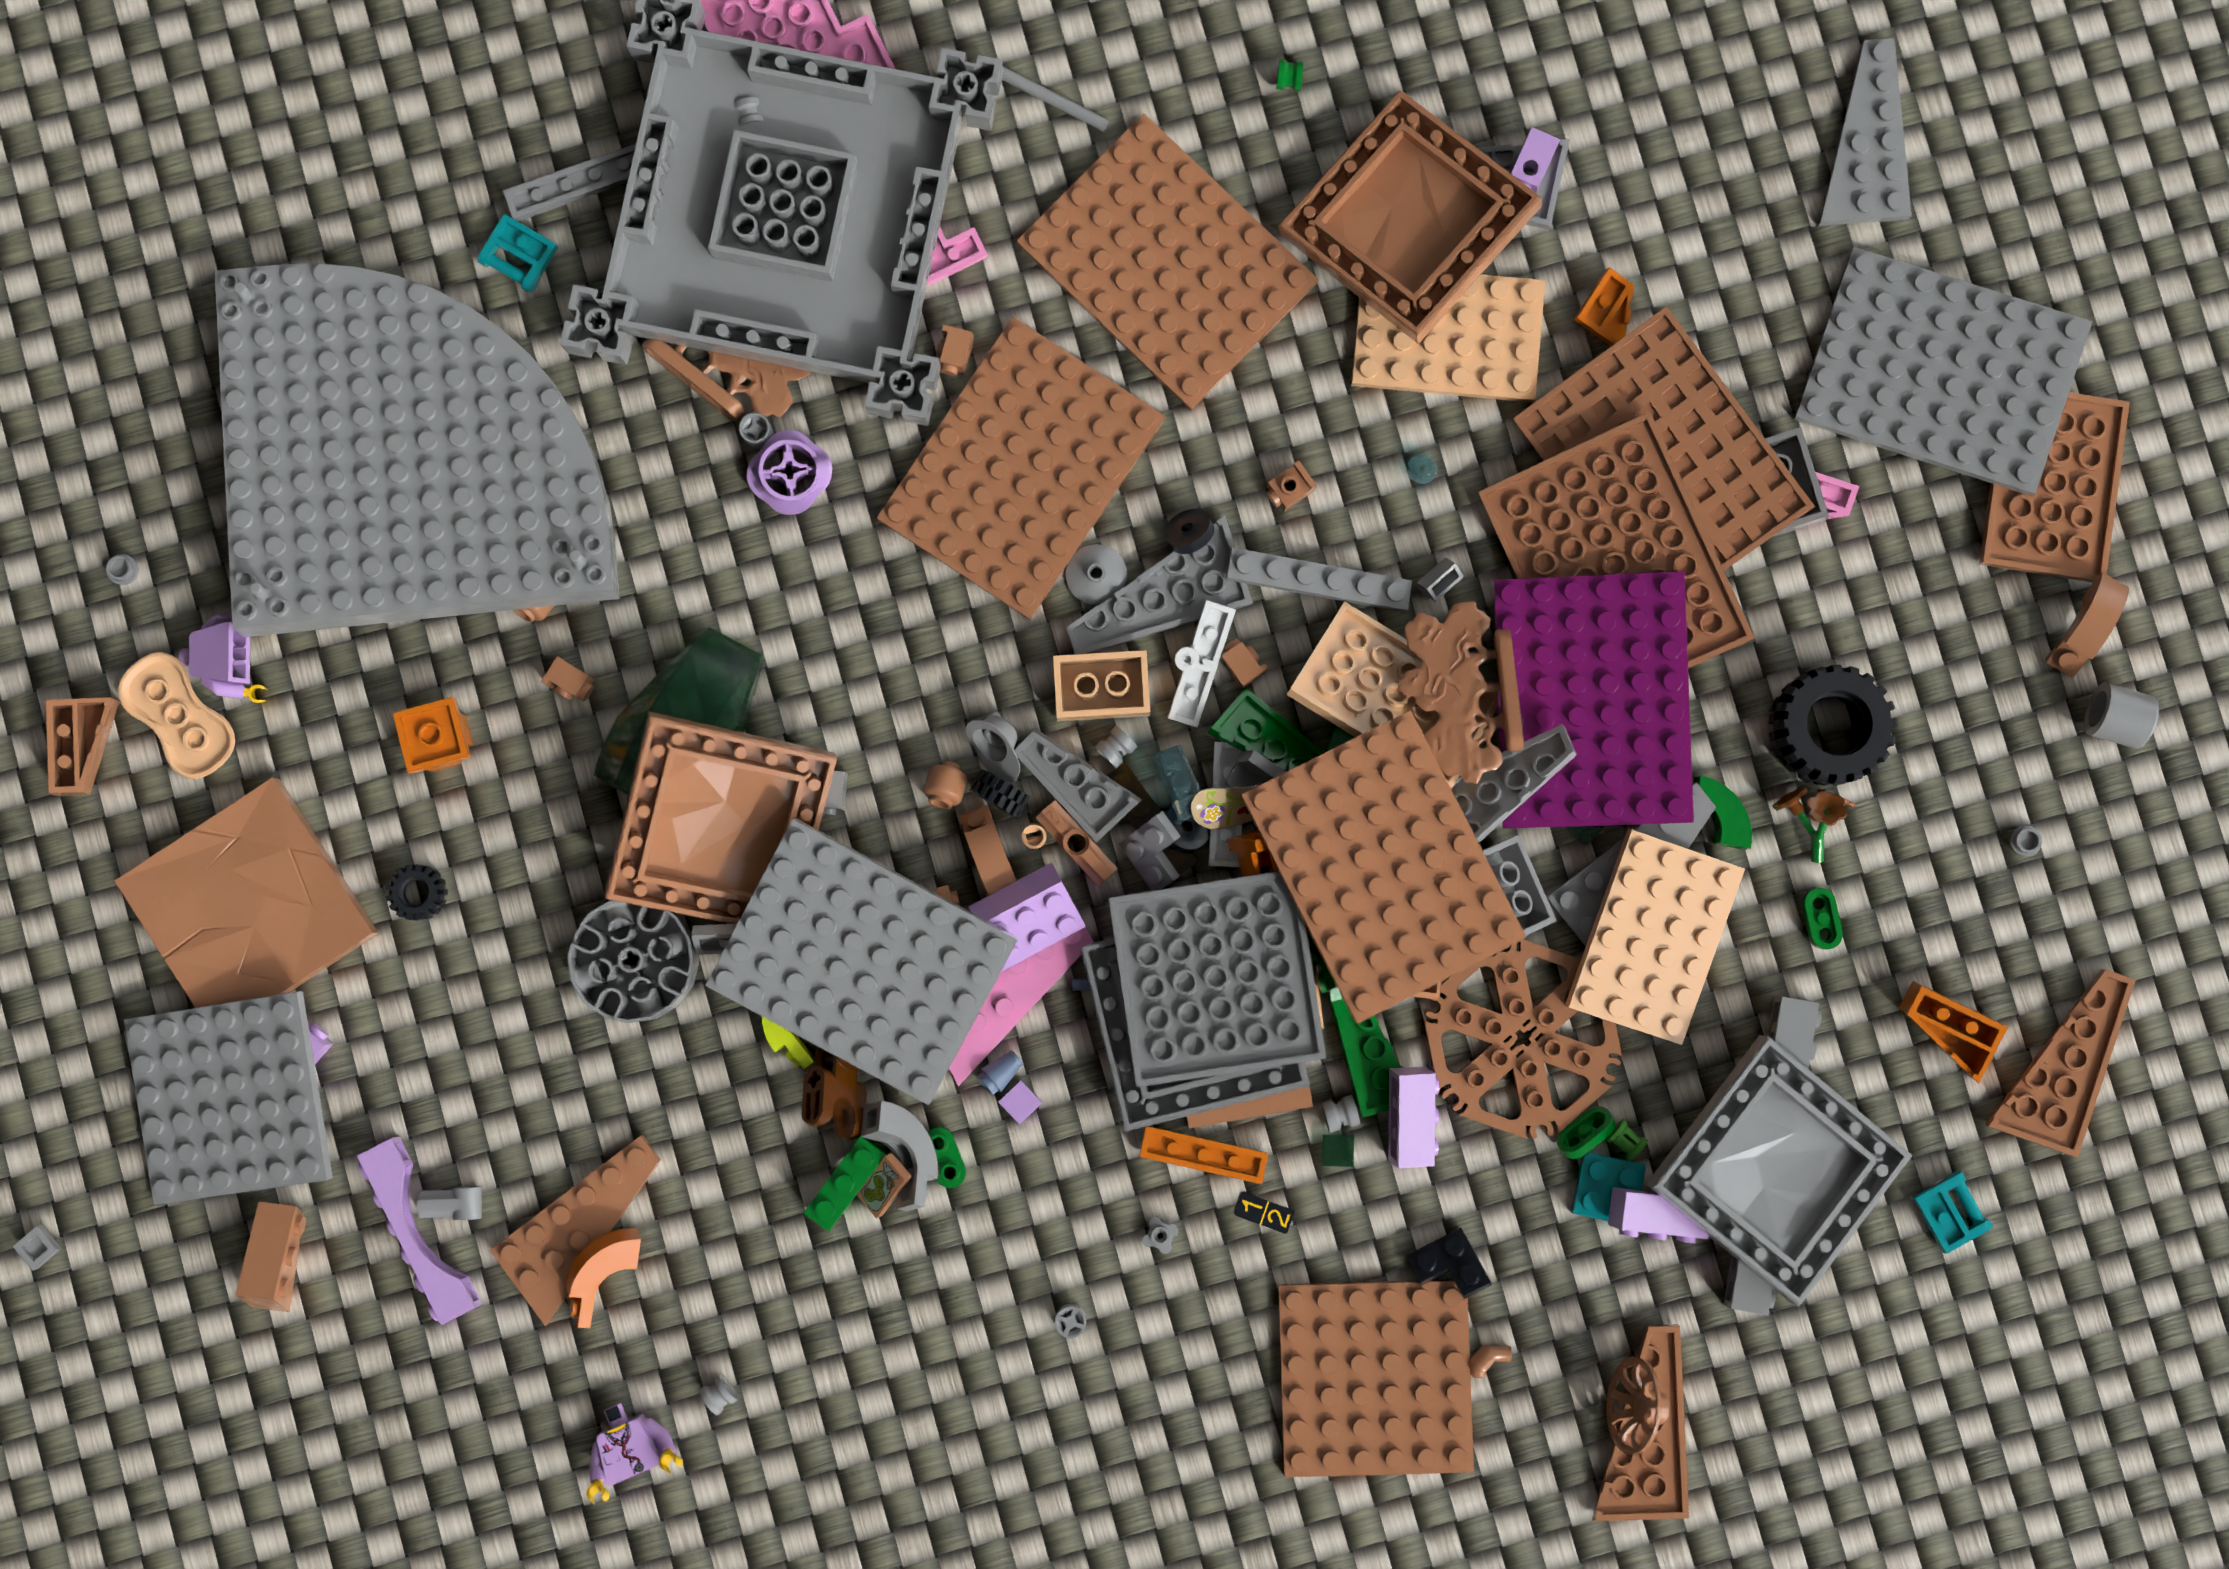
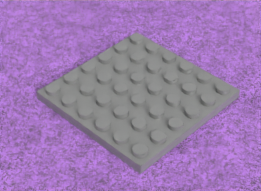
(1216, 979)
(228, 1098)

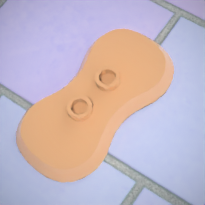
(162, 697)

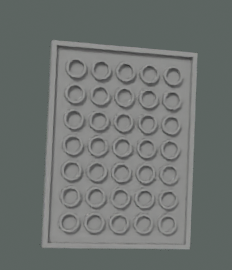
(1943, 371)
(861, 961)

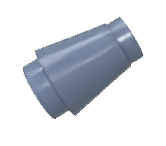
(999, 1072)

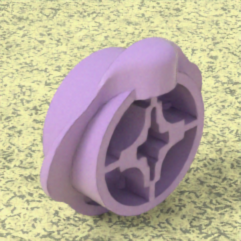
(788, 441)

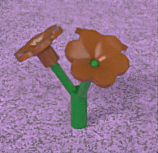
(1823, 808)

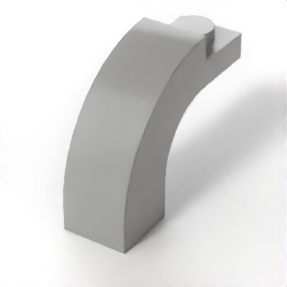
(909, 1144)

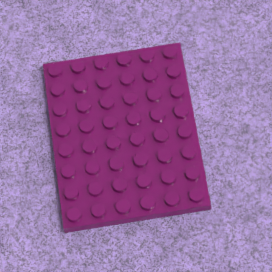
(1615, 673)

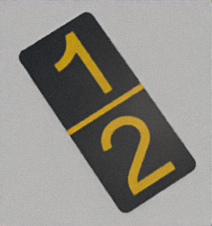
(1264, 1212)

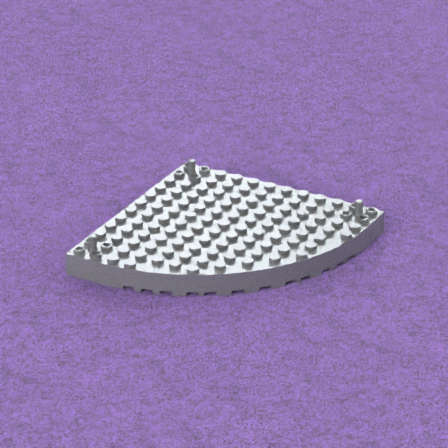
(394, 458)

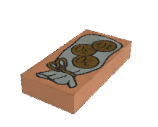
(884, 1185)

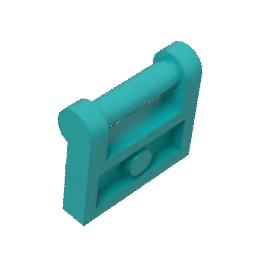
(522, 244)
(1943, 1217)

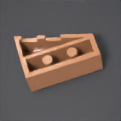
(76, 742)
(271, 1257)

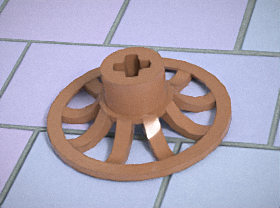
(1646, 1406)

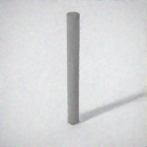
(1054, 99)

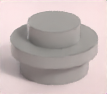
(122, 569)
(2025, 841)

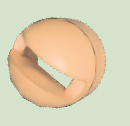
(1036, 841)

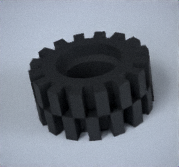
(999, 793)
(398, 897)

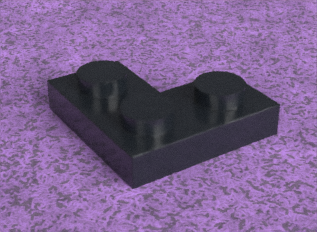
(1452, 1255)

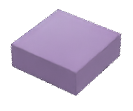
(1020, 1102)

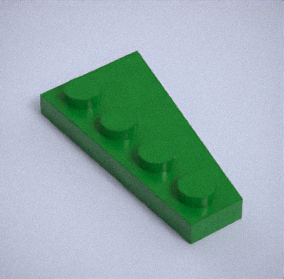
(1255, 726)
(1366, 1057)

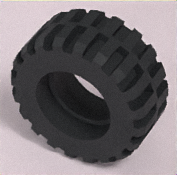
(1869, 709)

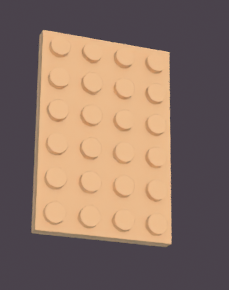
(1477, 350)
(1357, 676)
(1654, 936)

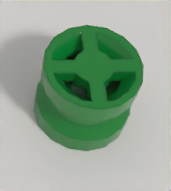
(1289, 75)

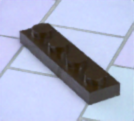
(1145, 811)

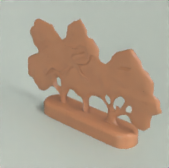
(766, 391)
(1452, 686)

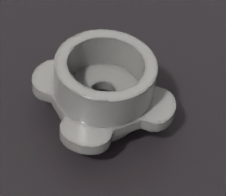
(1156, 1227)

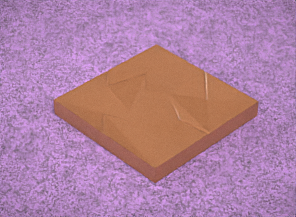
(1409, 216)
(710, 815)
(247, 902)

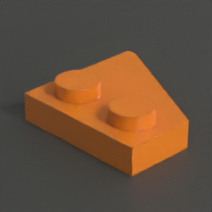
(1607, 307)

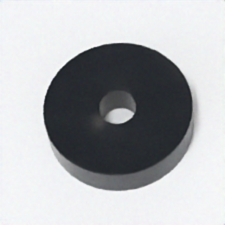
(1189, 531)
(1191, 840)

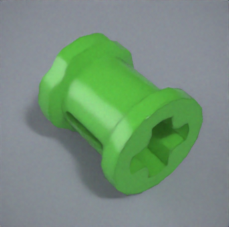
(1627, 1140)

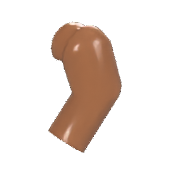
(1486, 1356)

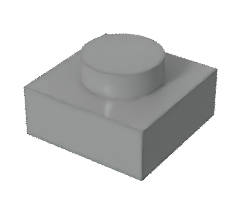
(37, 1247)

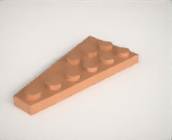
(2062, 1083)
(547, 1245)
(1654, 1481)

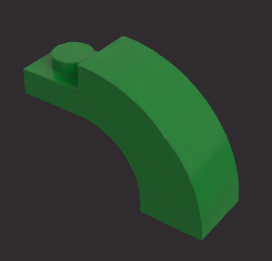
(1729, 816)

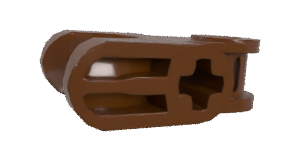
(833, 1090)

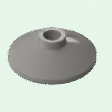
(1095, 590)

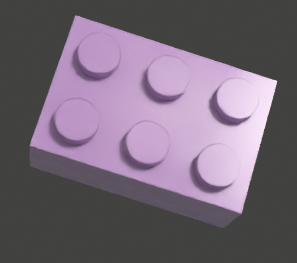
(1033, 910)

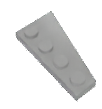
(1079, 787)

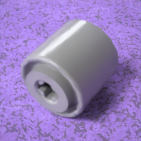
(2121, 715)

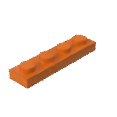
(1203, 1154)

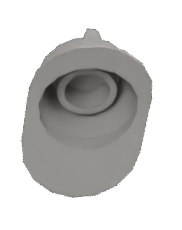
(995, 743)

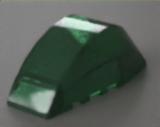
(702, 684)

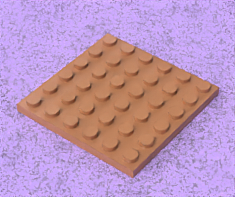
(1375, 1379)

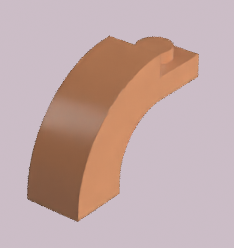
(2092, 625)
(987, 849)

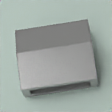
(1435, 576)

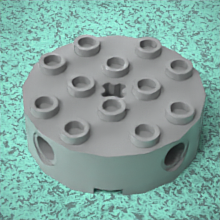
(621, 990)

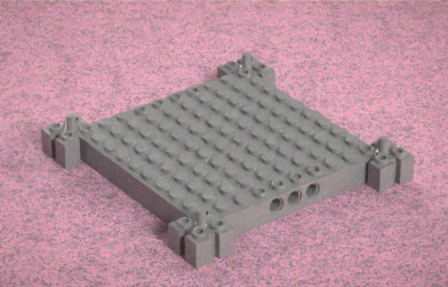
(788, 232)

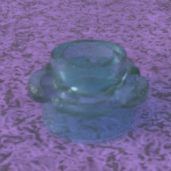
(1422, 477)

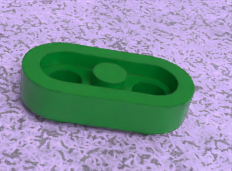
(1825, 917)
(1585, 1132)
(948, 1157)

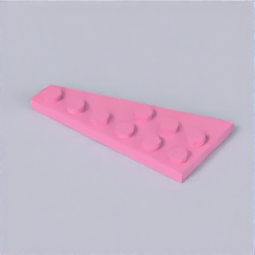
(1012, 998)

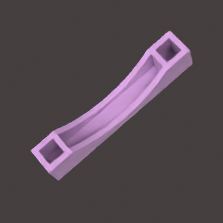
(389, 1173)

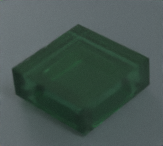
(1338, 1150)

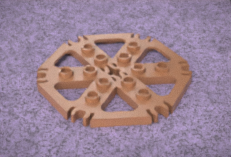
(1499, 1059)

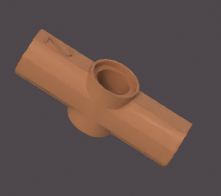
(1061, 828)

